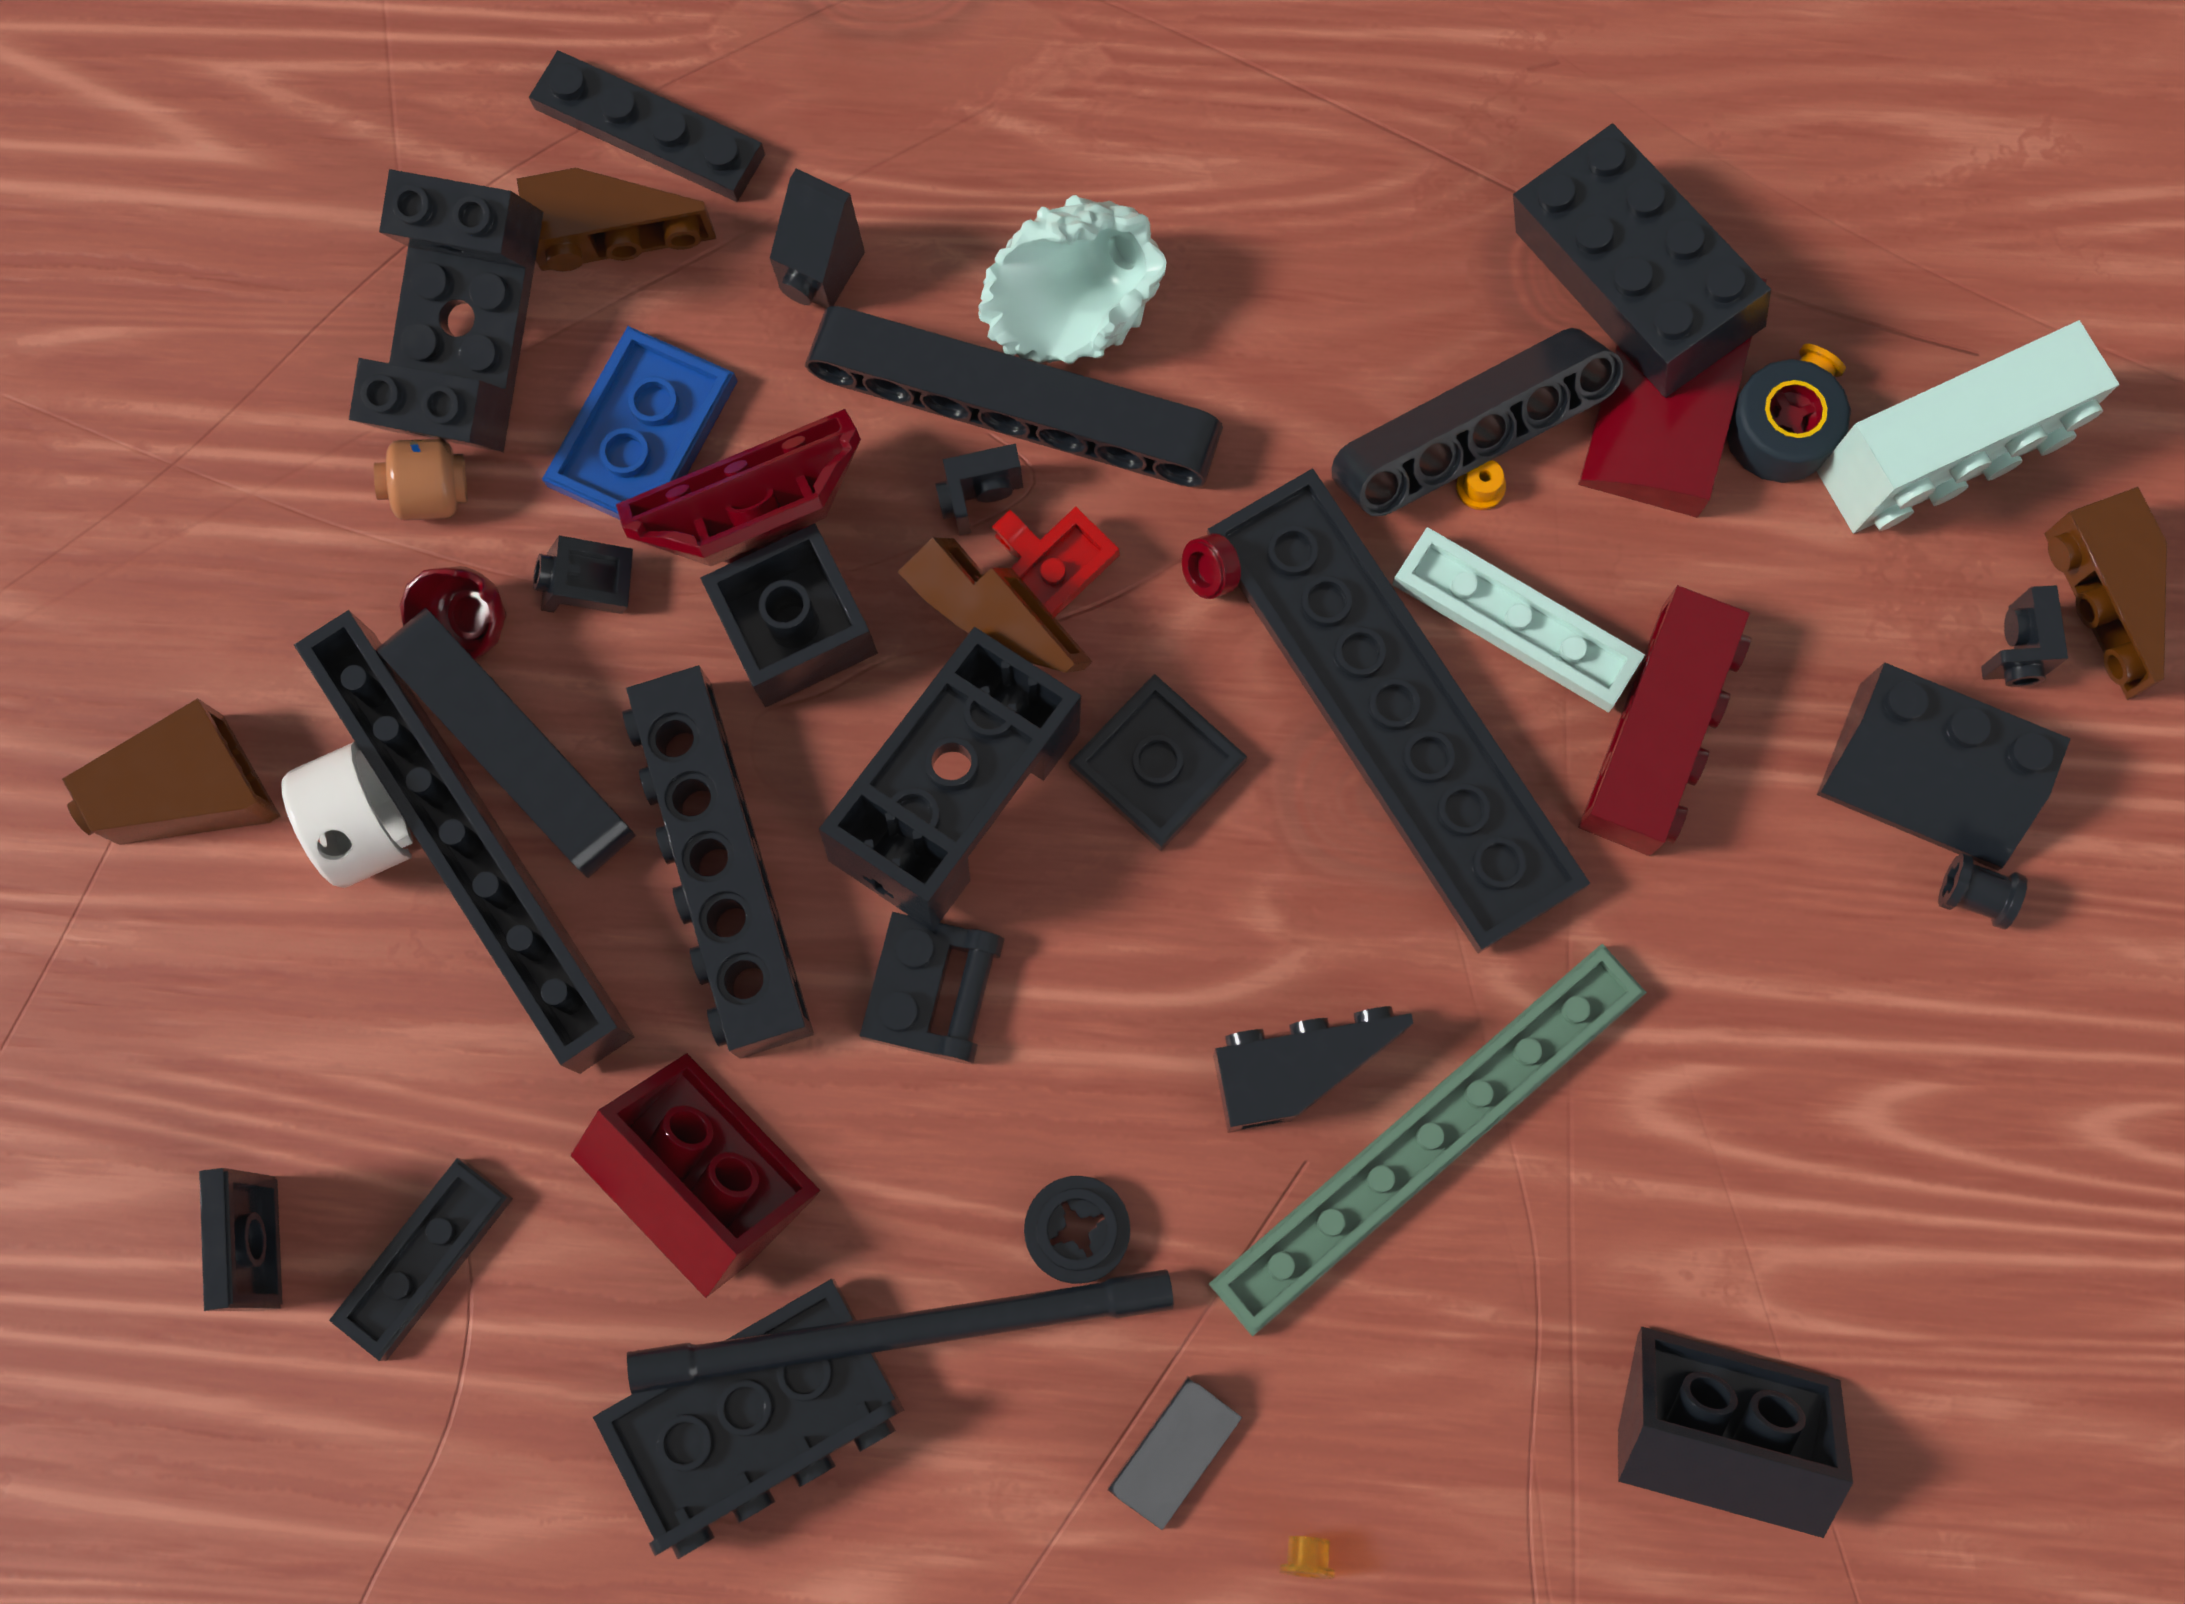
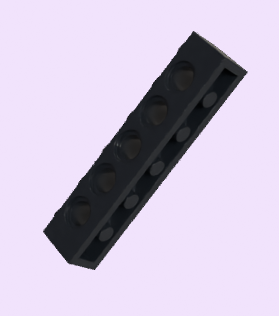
(688, 705)

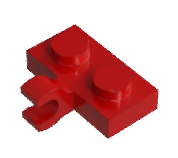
(1061, 561)

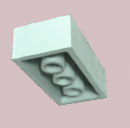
(1967, 429)

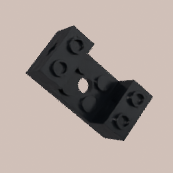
(462, 249)
(911, 829)

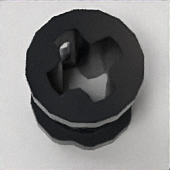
(1983, 891)

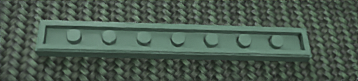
(1426, 1140)

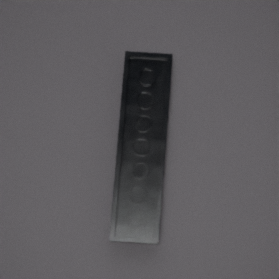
(1399, 713)

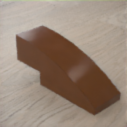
(992, 603)

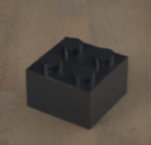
(789, 615)

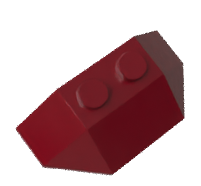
(748, 496)

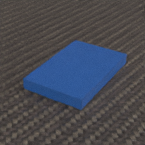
(639, 423)

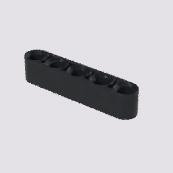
(1476, 421)
(506, 742)

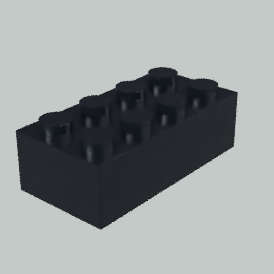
(1641, 260)

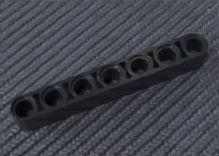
(1014, 396)

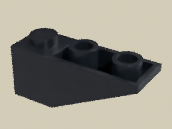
(1285, 1075)

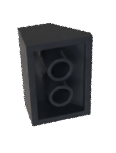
(1942, 765)
(1734, 1433)

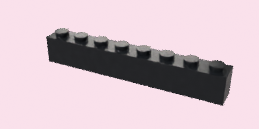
(465, 844)

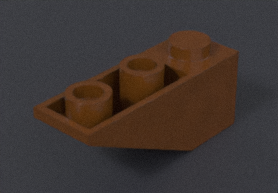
(606, 218)
(2118, 575)

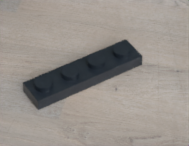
(647, 126)

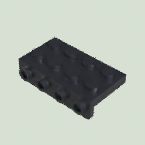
(734, 1437)

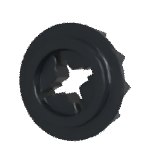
(1047, 1219)

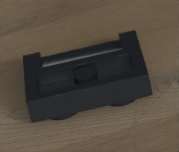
(911, 984)

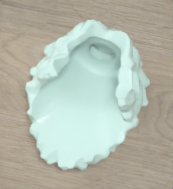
(1072, 281)

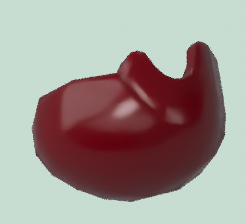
(461, 602)

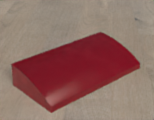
(1663, 446)

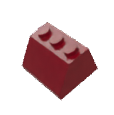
(693, 1173)

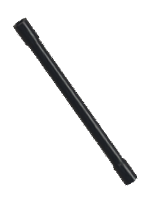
(689, 1363)

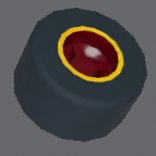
(1798, 399)

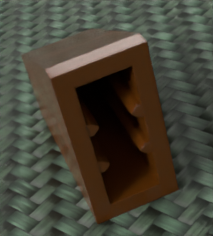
(170, 782)

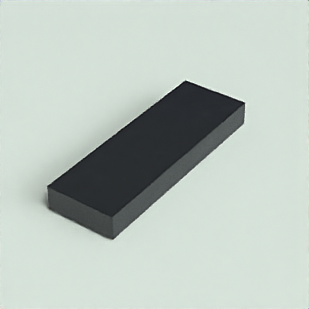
(421, 1259)

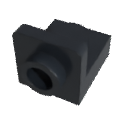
(980, 475)
(584, 575)
(2038, 639)

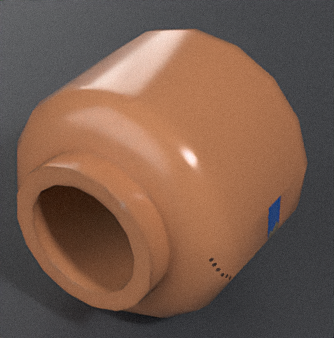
(421, 479)

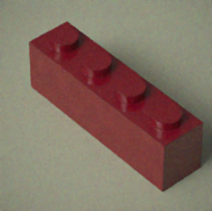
(1665, 722)

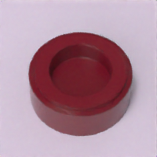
(1211, 566)

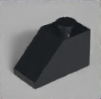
(815, 241)

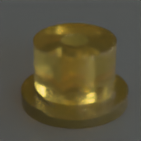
(1308, 1558)

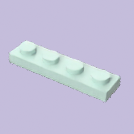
(1518, 619)

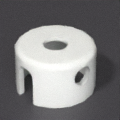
(349, 812)

